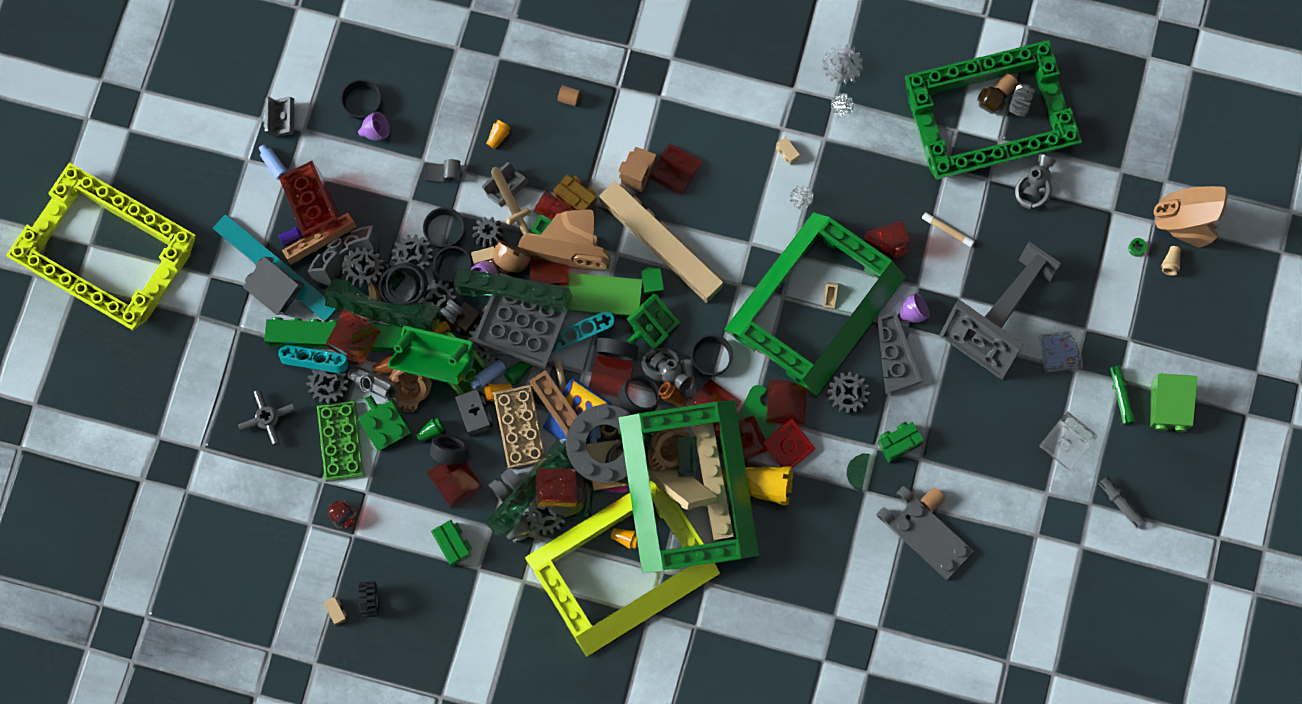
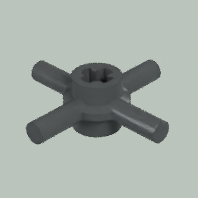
(273, 417)

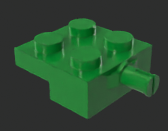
(652, 322)
(384, 423)

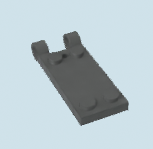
(927, 535)

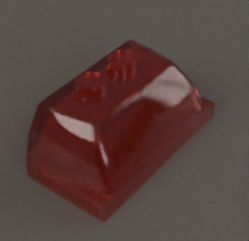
(310, 200)

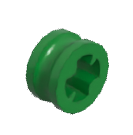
(1141, 243)

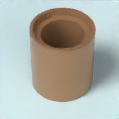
(1007, 85)
(568, 95)
(611, 435)
(933, 499)

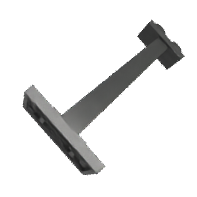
(983, 336)

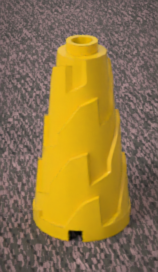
(768, 483)

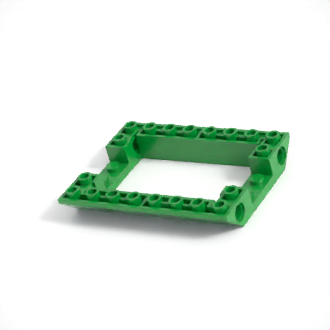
(981, 69)
(797, 367)
(631, 432)

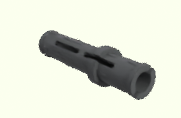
(1120, 500)

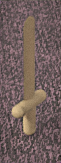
(517, 214)

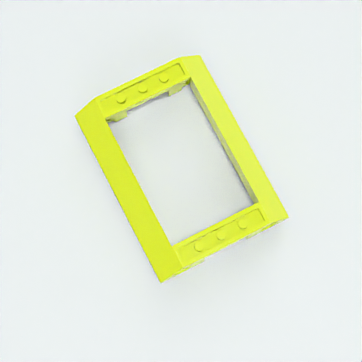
(63, 194)
(595, 637)

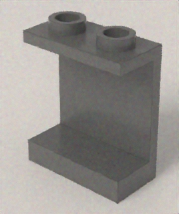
(272, 286)

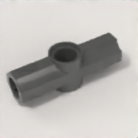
(372, 382)

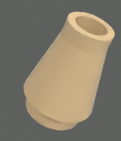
(1171, 263)

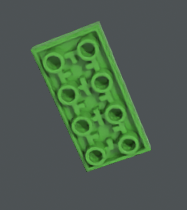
(604, 293)
(340, 441)

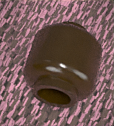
(991, 100)

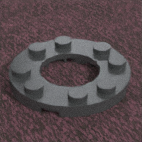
(577, 450)

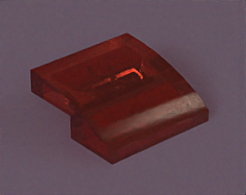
(675, 168)
(548, 272)

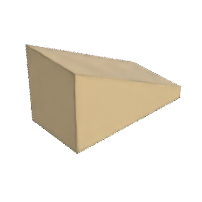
(830, 294)

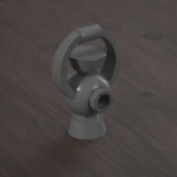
(1038, 177)
(669, 370)

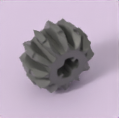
(1022, 100)
(480, 232)

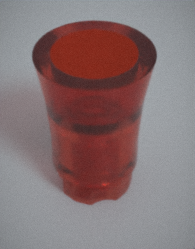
(550, 206)

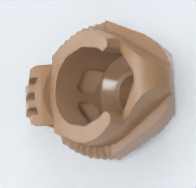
(411, 389)
(664, 448)

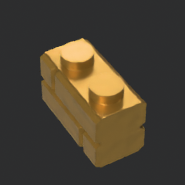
(574, 194)

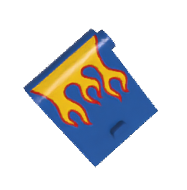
(579, 398)

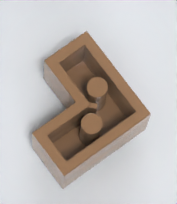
(636, 169)

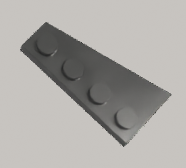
(897, 359)

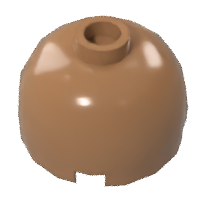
(510, 258)

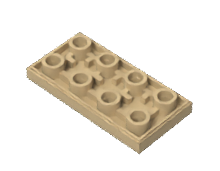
(519, 426)
(683, 489)

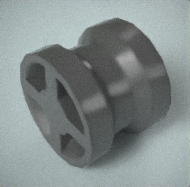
(451, 311)

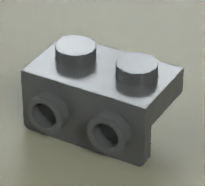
(279, 116)
(514, 180)

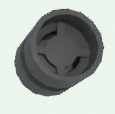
(505, 485)

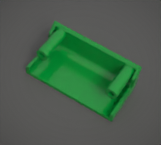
(432, 355)

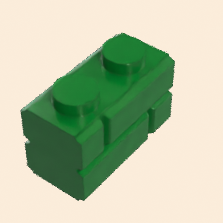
(900, 441)
(451, 542)

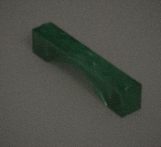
(487, 284)
(344, 295)
(513, 507)

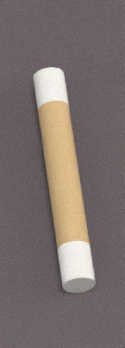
(947, 229)

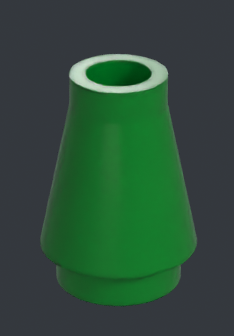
(516, 372)
(430, 430)

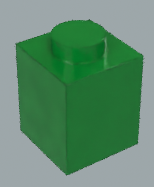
(652, 282)

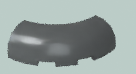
(329, 264)

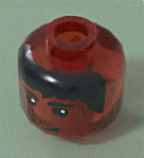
(341, 514)

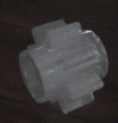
(842, 105)
(801, 197)

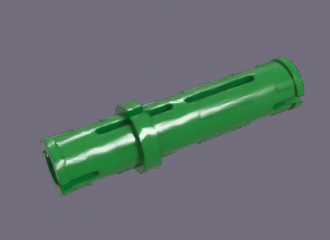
(1120, 388)

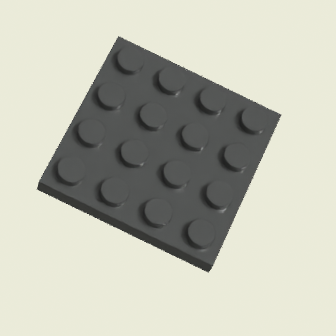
(519, 330)

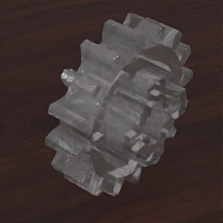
(840, 56)

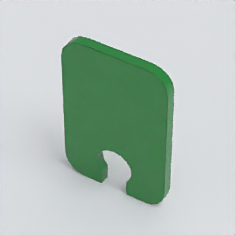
(753, 406)

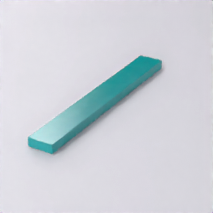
(255, 251)

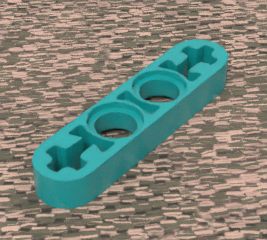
(580, 334)
(334, 361)

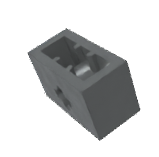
(469, 402)

